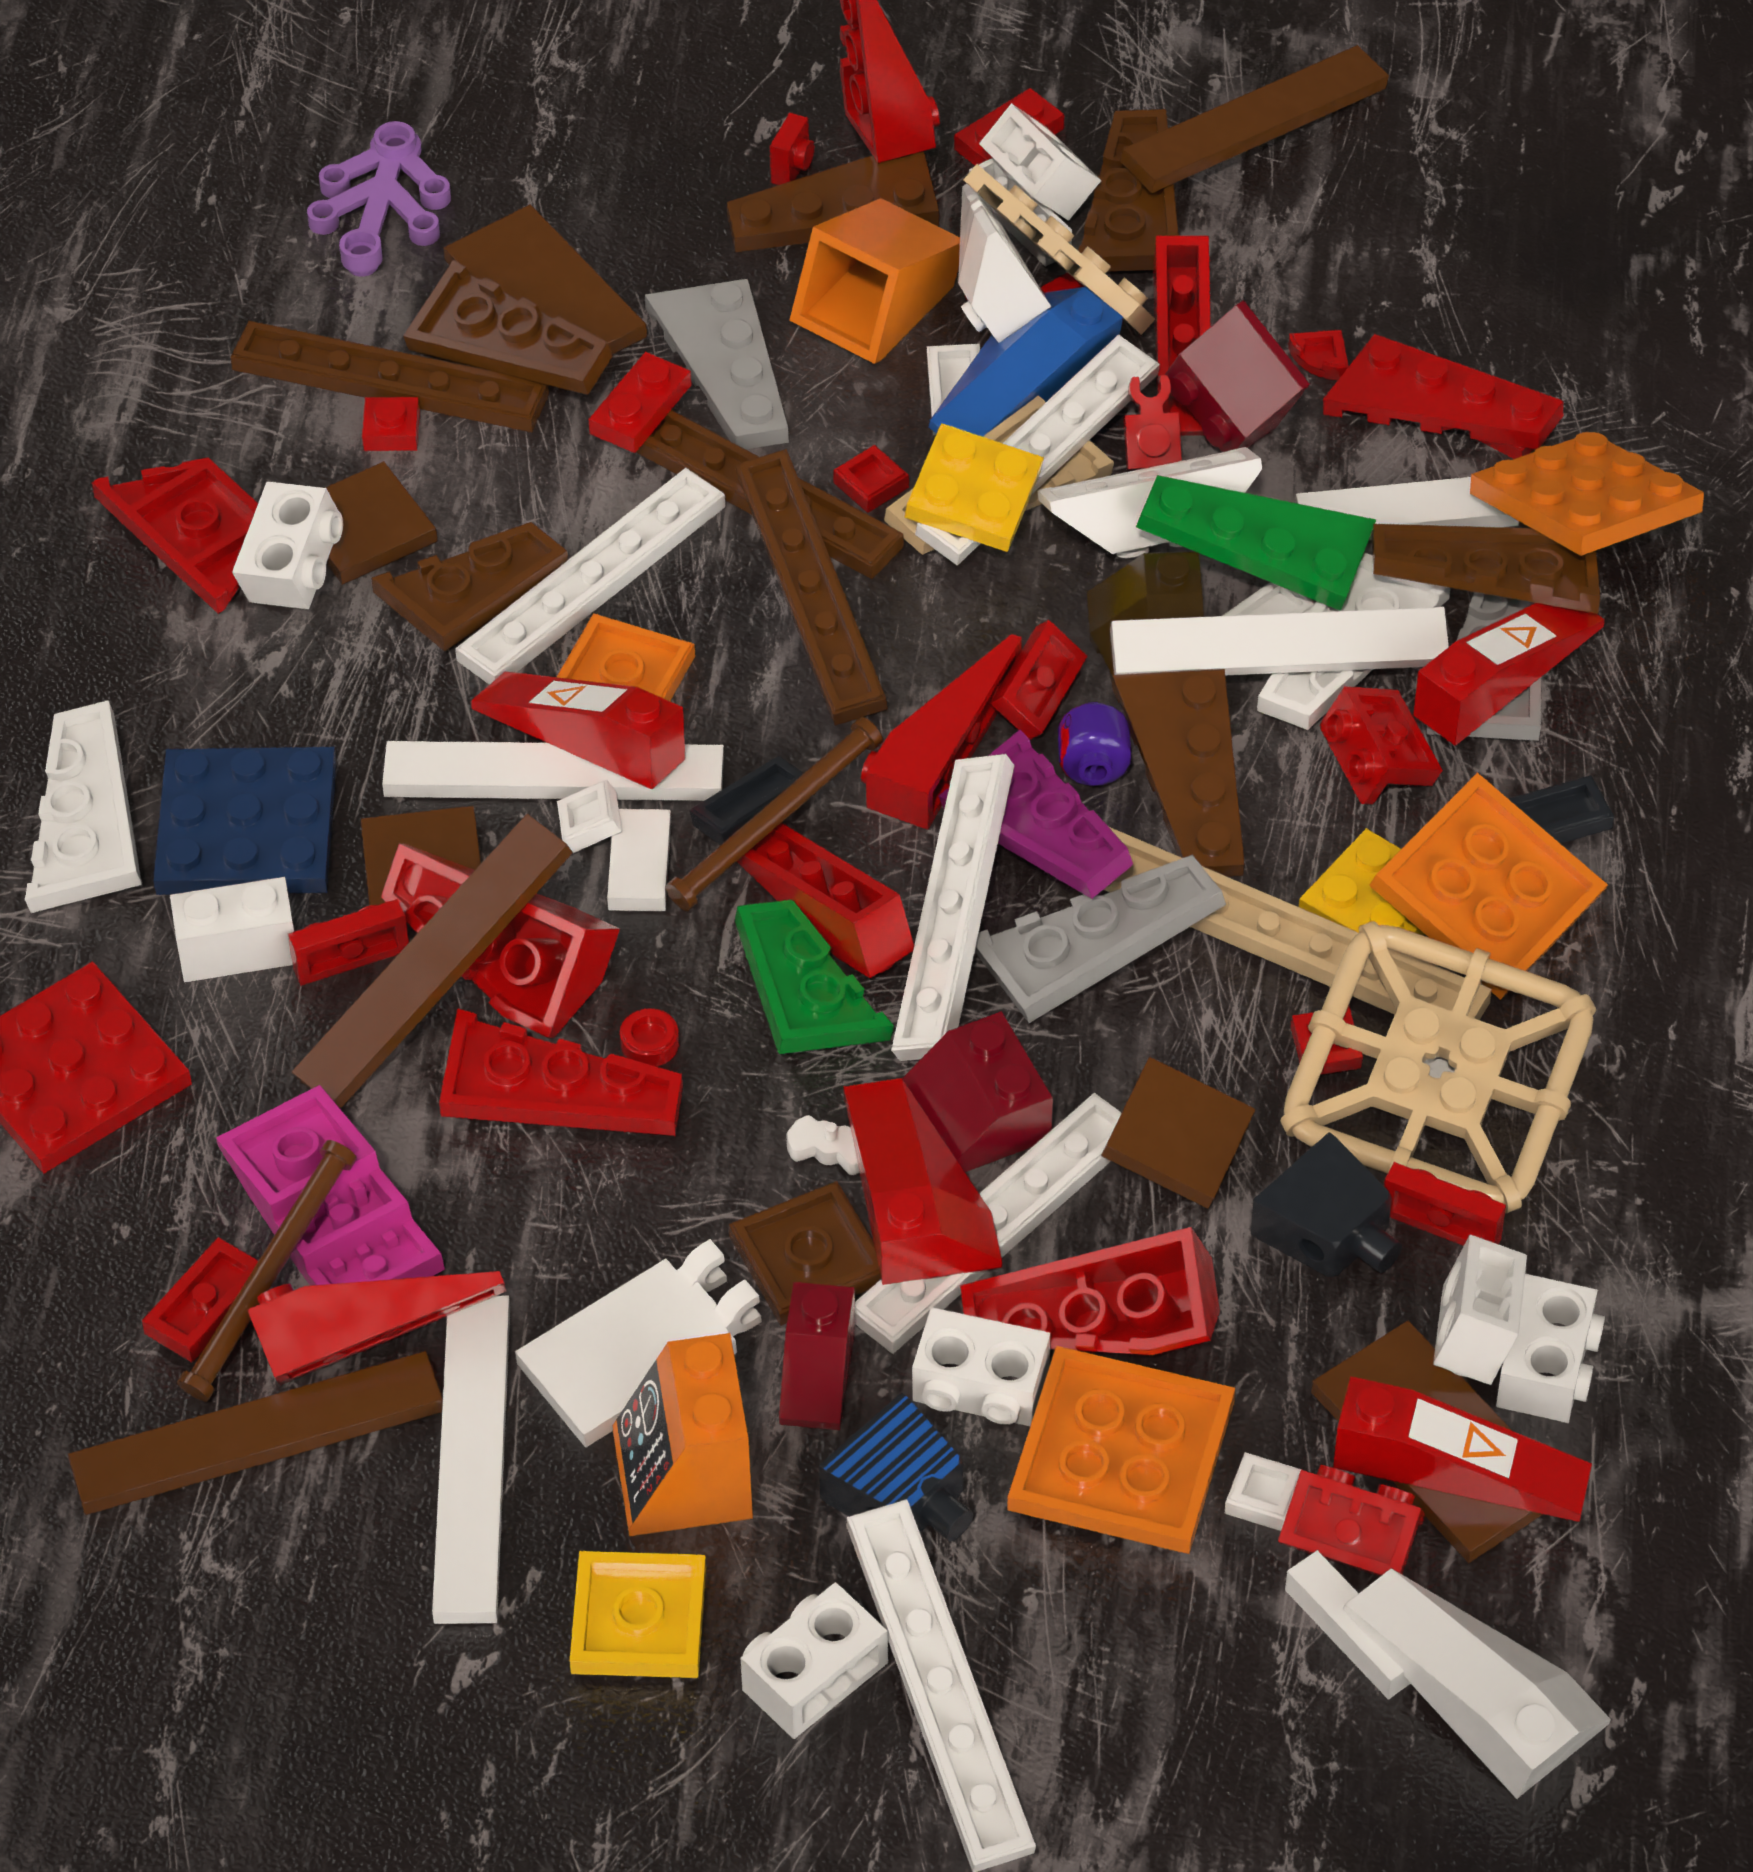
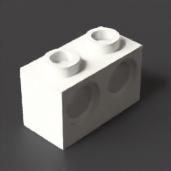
(1040, 162)
(288, 545)
(1480, 1310)
(1551, 1350)
(985, 1354)
(824, 1667)

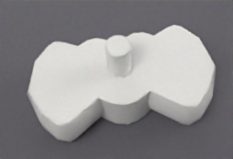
(824, 1141)

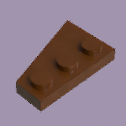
(469, 589)

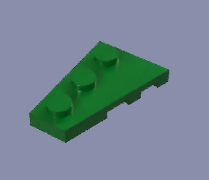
(801, 986)

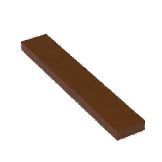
(1254, 118)
(388, 373)
(846, 531)
(811, 587)
(433, 961)
(255, 1432)

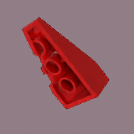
(881, 87)
(537, 965)
(915, 1192)
(1110, 1300)

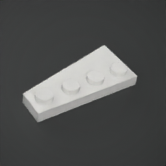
(1307, 696)
(85, 816)

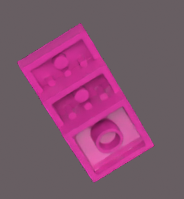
(364, 1222)

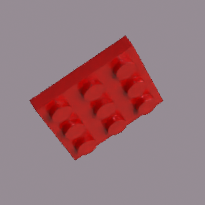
(79, 1067)

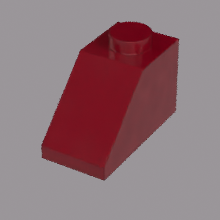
(817, 1355)

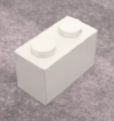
(233, 929)

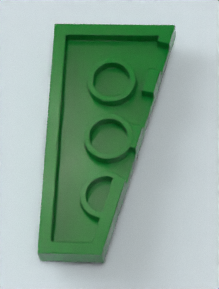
(1267, 537)

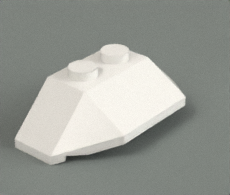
(1111, 505)

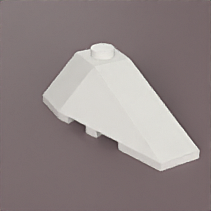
(993, 273)
(1490, 1690)

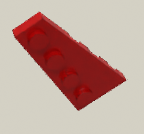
(1441, 395)
(532, 1081)

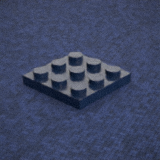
(245, 818)

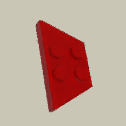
(189, 520)

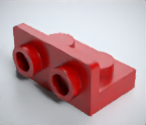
(1377, 742)
(1351, 1523)

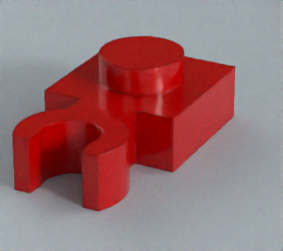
(1151, 436)

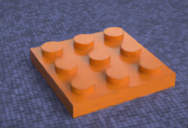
(1586, 493)
(1488, 880)
(1121, 1449)

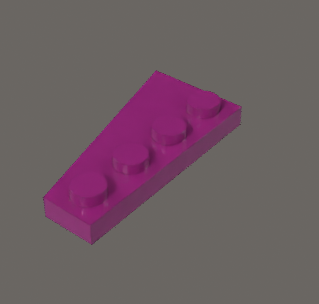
(1052, 825)

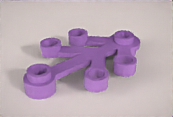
(391, 149)

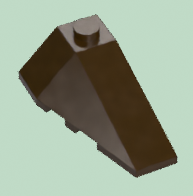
(1142, 590)

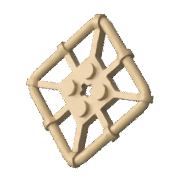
(1427, 1031)

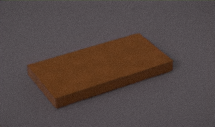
(540, 265)
(1407, 1361)

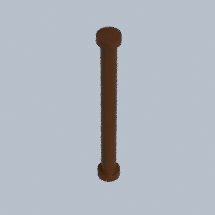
(684, 891)
(334, 1160)

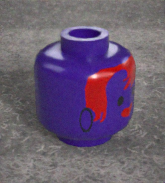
(1094, 741)

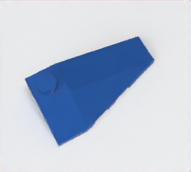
(1029, 361)

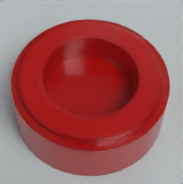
(649, 1037)

